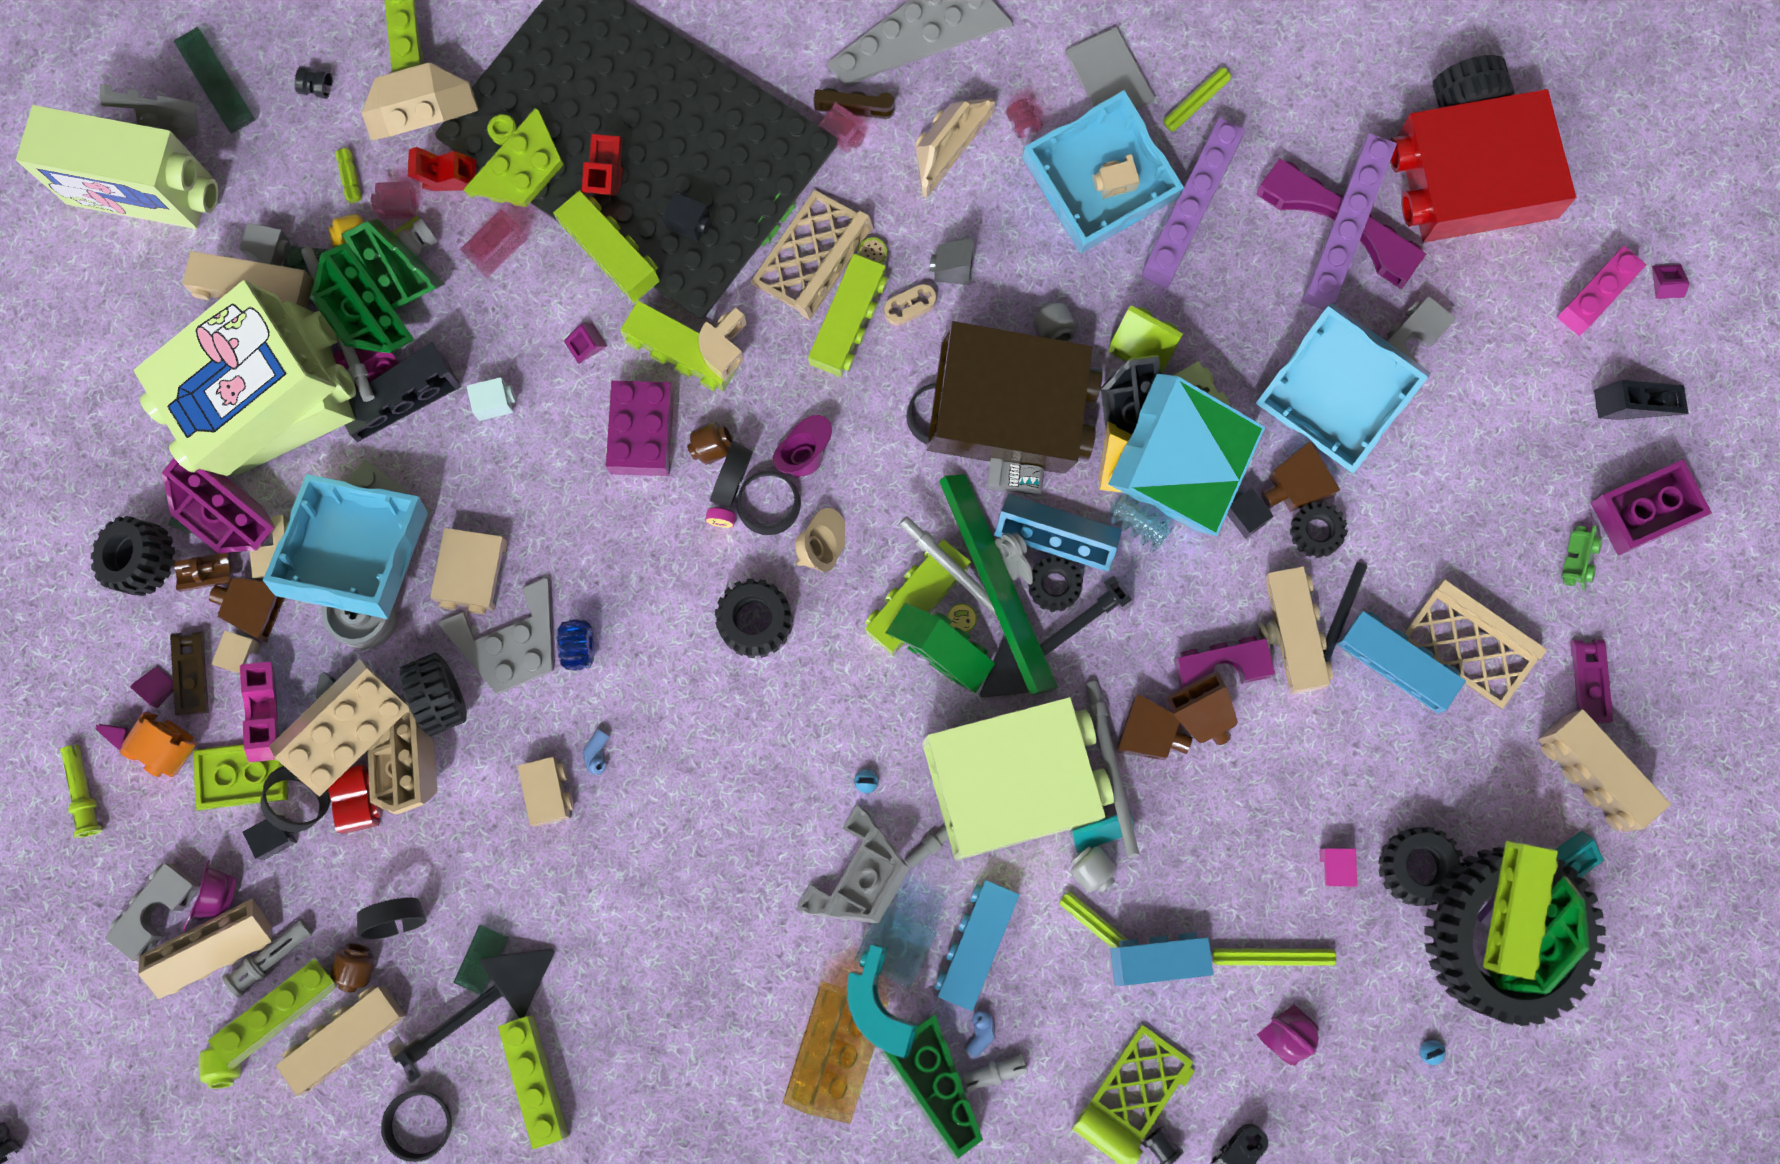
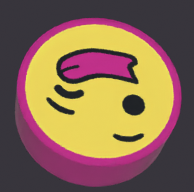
(720, 517)

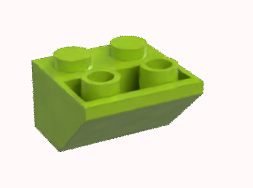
(1145, 336)

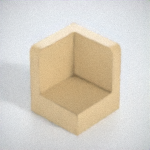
(234, 651)

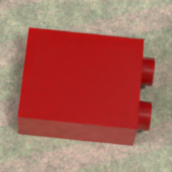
(1483, 166)

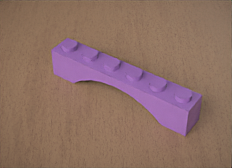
(1193, 203)
(1349, 222)

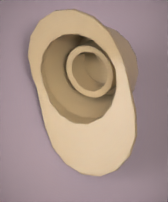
(822, 541)

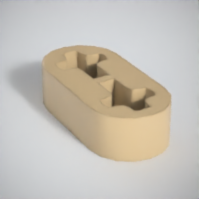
(908, 298)

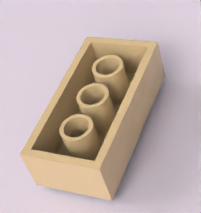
(339, 727)
(1603, 772)

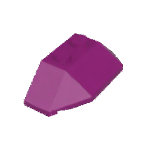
(216, 509)

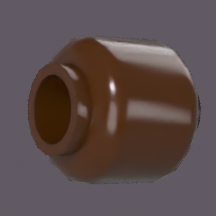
(710, 443)
(352, 967)

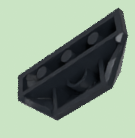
(1127, 391)

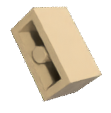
(545, 791)

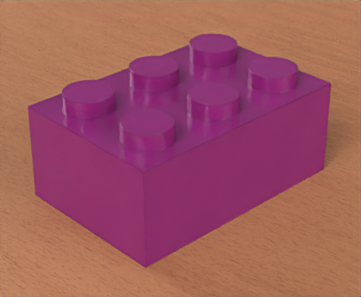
(640, 428)
(1650, 507)

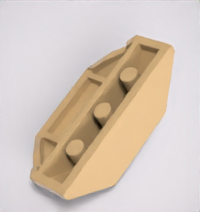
(415, 100)
(949, 138)
(402, 767)

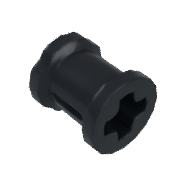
(1162, 1146)

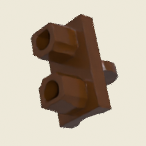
(203, 572)

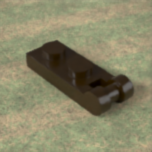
(855, 102)
(189, 674)

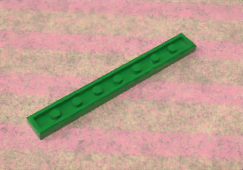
(998, 584)

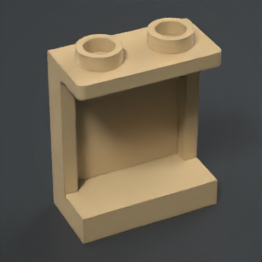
(467, 570)

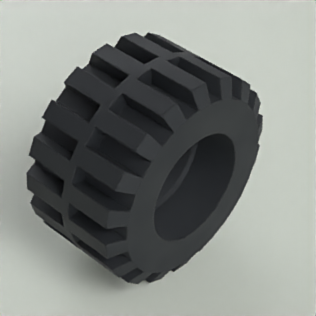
(1473, 81)
(132, 556)
(748, 593)
(433, 694)
(1395, 860)

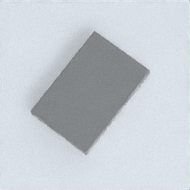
(1107, 69)

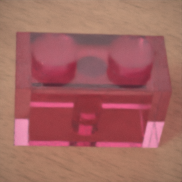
(493, 243)

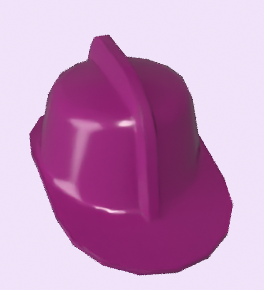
(803, 447)
(214, 895)
(1291, 1036)

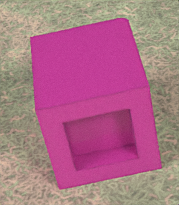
(1339, 867)

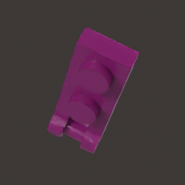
(1592, 680)

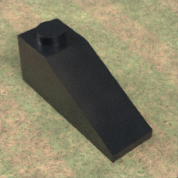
(1640, 400)

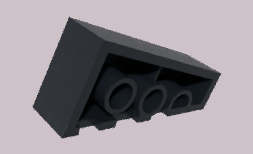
(402, 391)

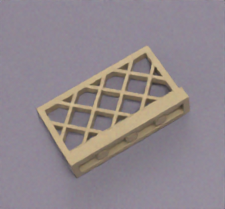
(835, 260)
(1489, 623)

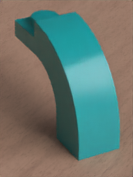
(869, 1013)

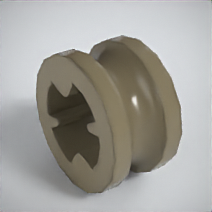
(1269, 632)

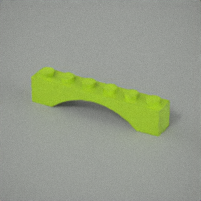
(403, 34)

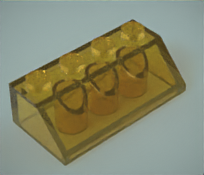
(830, 1059)

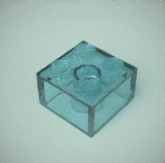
(906, 943)

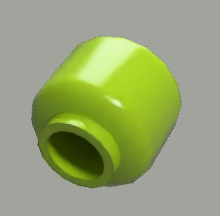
(215, 1071)

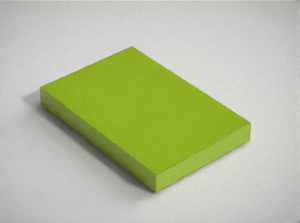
(228, 779)

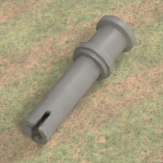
(298, 933)

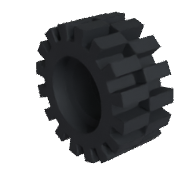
(1321, 512)
(1064, 568)

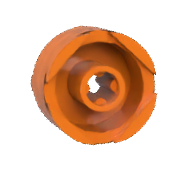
(158, 745)

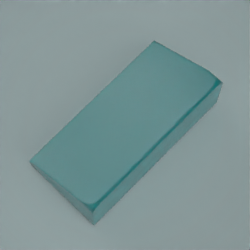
(1097, 833)
(1580, 853)

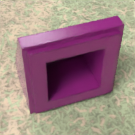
(1670, 281)
(584, 342)
(154, 687)
(113, 734)

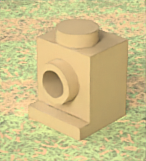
(1116, 178)

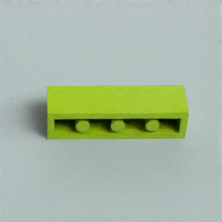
(606, 246)
(847, 316)
(671, 343)
(923, 589)
(1520, 910)
(272, 1014)
(533, 1082)

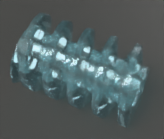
(1141, 522)

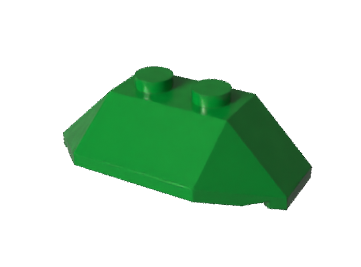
(355, 304)
(1562, 943)

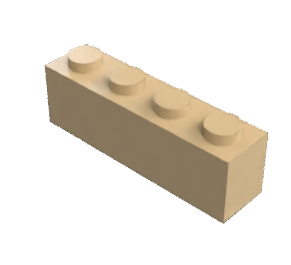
(217, 275)
(1296, 621)
(205, 949)
(340, 1040)

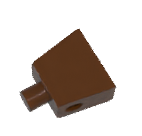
(1300, 481)
(248, 606)
(1205, 709)
(1151, 731)

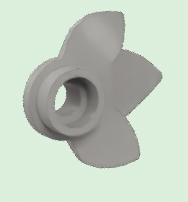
(1012, 549)

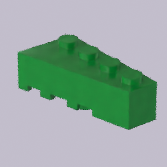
(937, 1088)

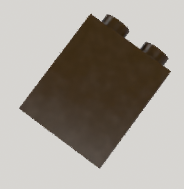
(1013, 398)

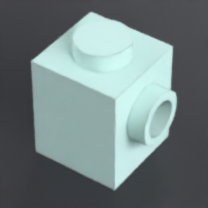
(491, 398)

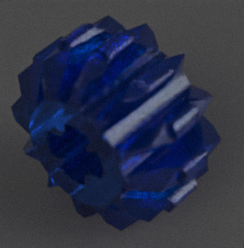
(575, 644)

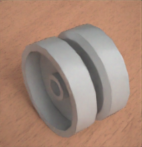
(358, 629)

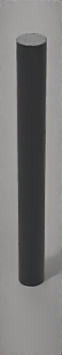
(1343, 609)

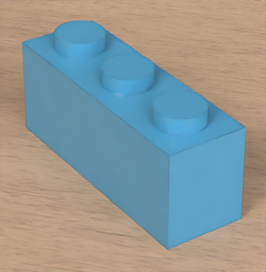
(1161, 960)

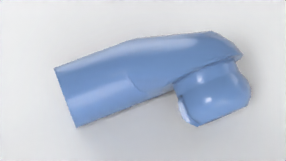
(593, 753)
(983, 1033)

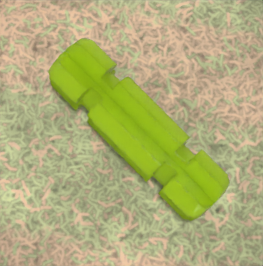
(348, 175)

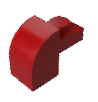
(604, 171)
(443, 172)

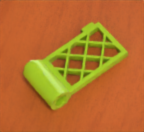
(1109, 1131)

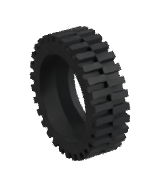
(1454, 945)

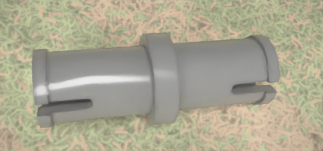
(995, 1073)

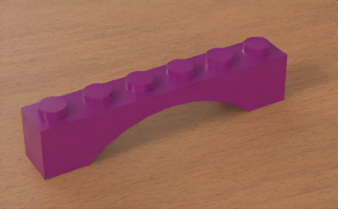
(1292, 190)

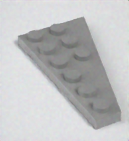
(916, 33)

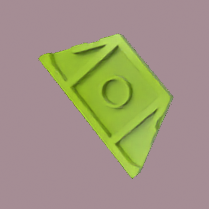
(519, 166)

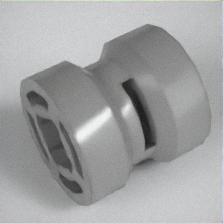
(412, 242)

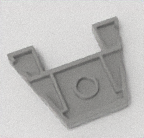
(163, 113)
(513, 653)
(868, 881)

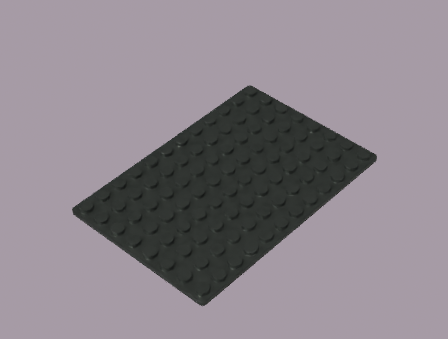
(682, 129)

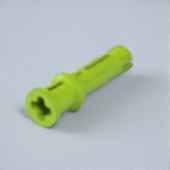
(82, 805)

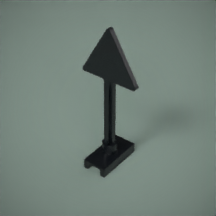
(1006, 676)
(514, 977)

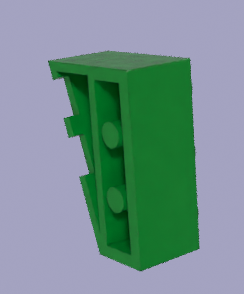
(391, 263)
(942, 646)

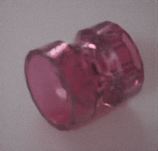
(1023, 116)

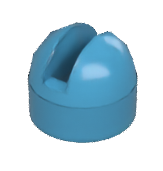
(866, 787)
(1429, 1046)

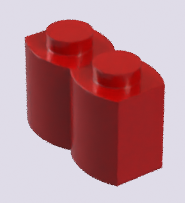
(352, 803)

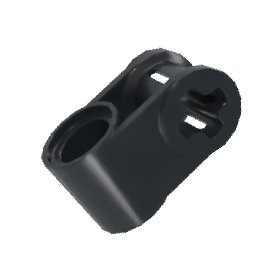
(1237, 1148)

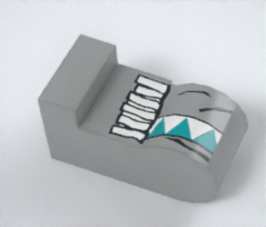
(1014, 477)

